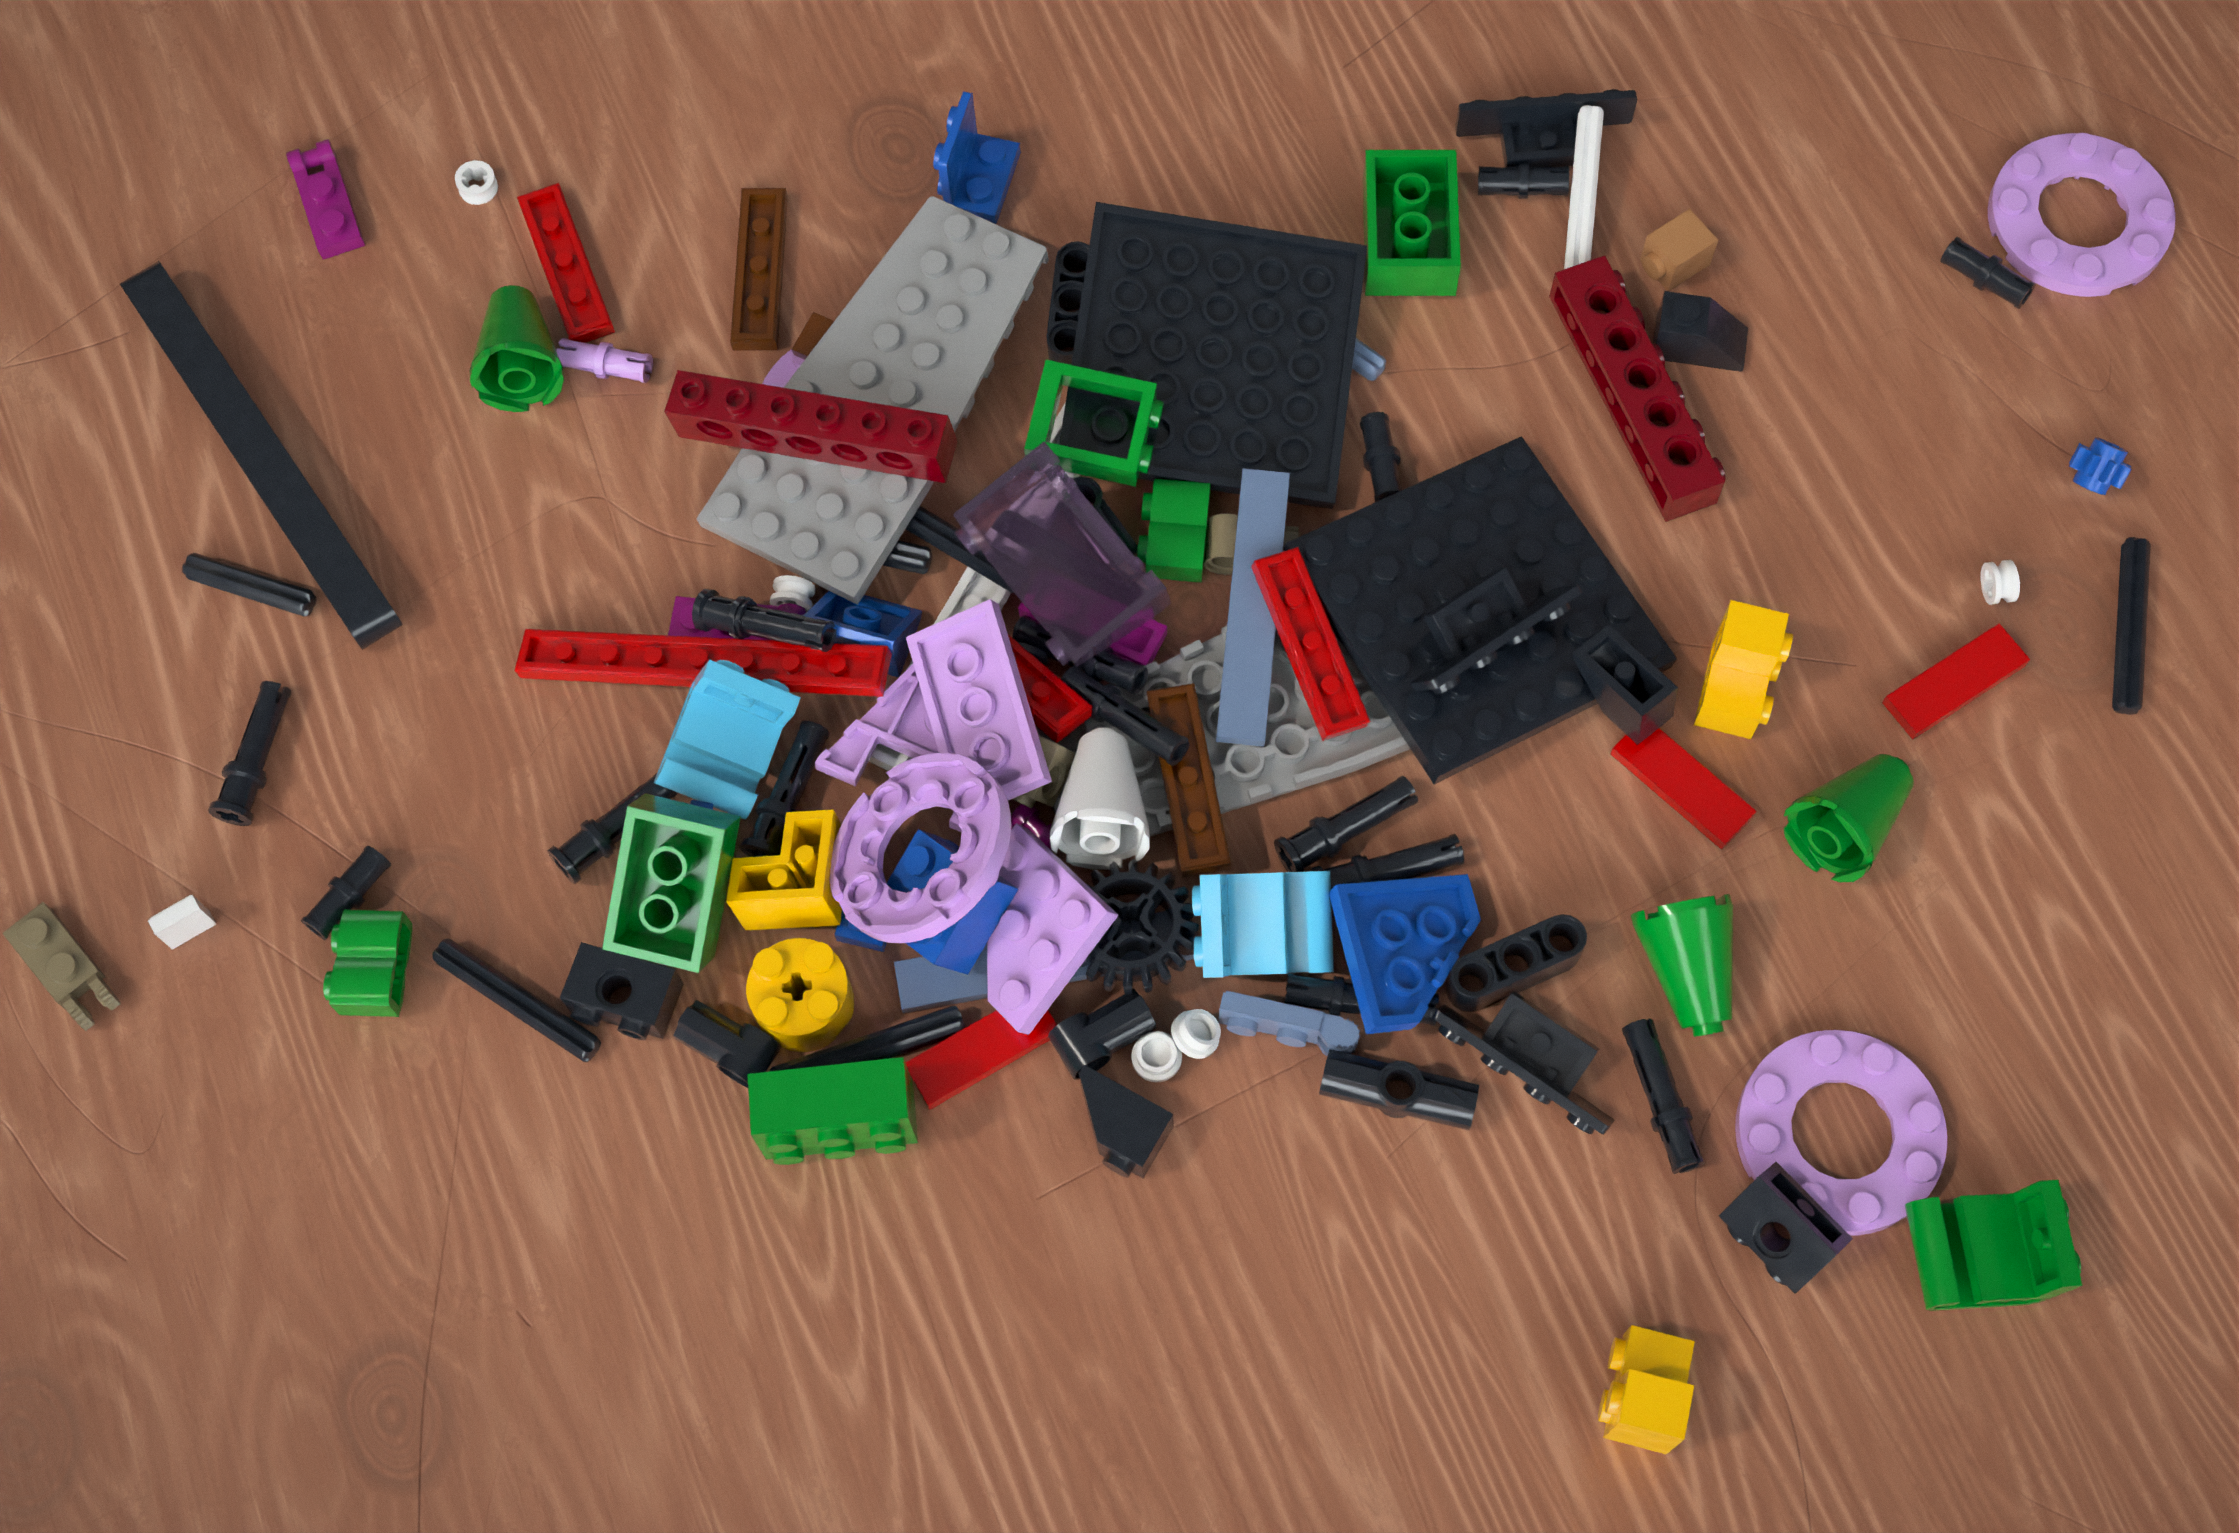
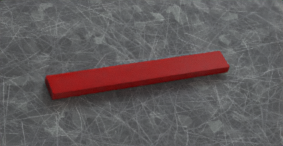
(679, 659)

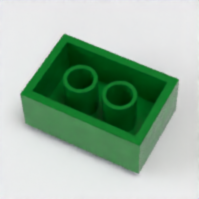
(1411, 223)
(671, 882)
(832, 1110)

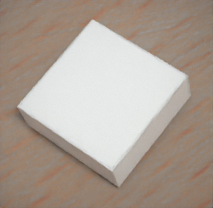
(181, 921)

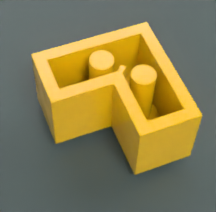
(1739, 667)
(791, 886)
(1650, 1390)

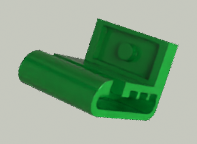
(1994, 1248)

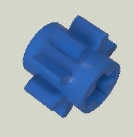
(2100, 466)

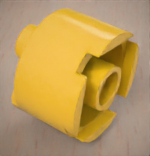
(794, 967)

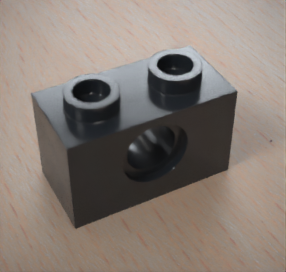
(600, 972)
(1813, 1232)

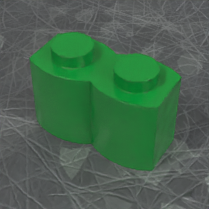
(1176, 529)
(369, 963)

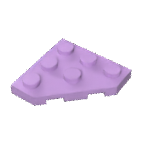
(1042, 933)

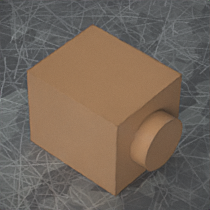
(1678, 250)

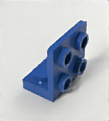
(974, 166)

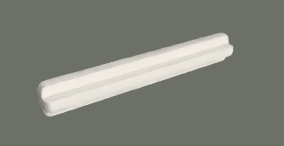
(1584, 185)

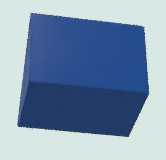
(870, 623)

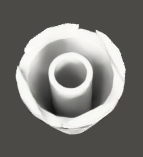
(1101, 805)

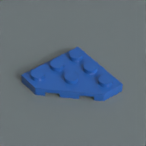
(1402, 943)

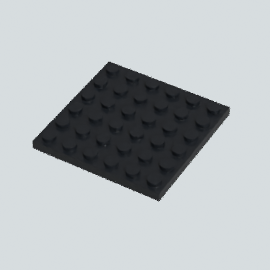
(1236, 331)
(1432, 542)

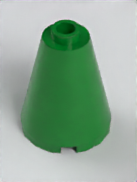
(515, 354)
(1849, 817)
(1692, 959)

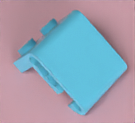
(725, 737)
(1264, 923)

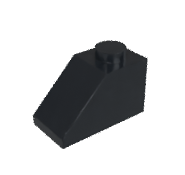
(1699, 332)
(1626, 684)
(1124, 1124)

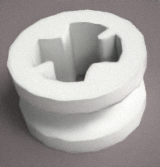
(476, 170)
(2000, 582)
(792, 590)

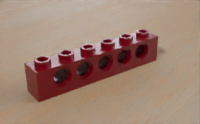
(812, 426)
(1673, 486)

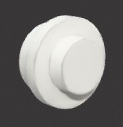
(1196, 1033)
(1156, 1057)

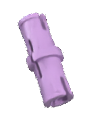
(605, 360)

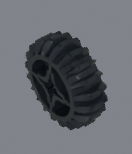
(1161, 954)

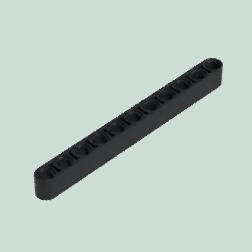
(262, 456)

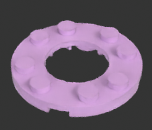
(2072, 268)
(951, 893)
(1899, 1089)

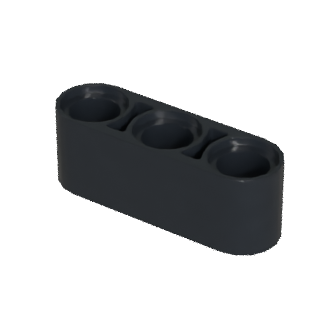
(1066, 294)
(1532, 946)

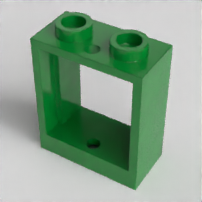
(1085, 462)

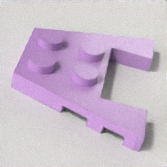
(895, 721)

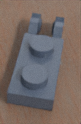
(1289, 1023)

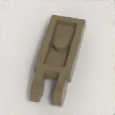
(59, 962)

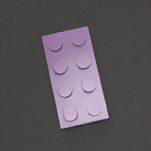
(979, 697)

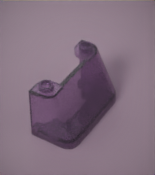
(1060, 558)

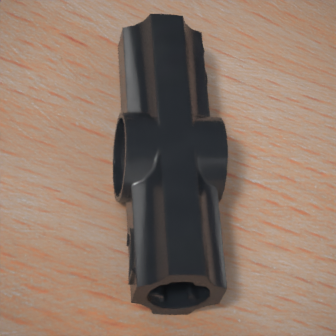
(1433, 1096)

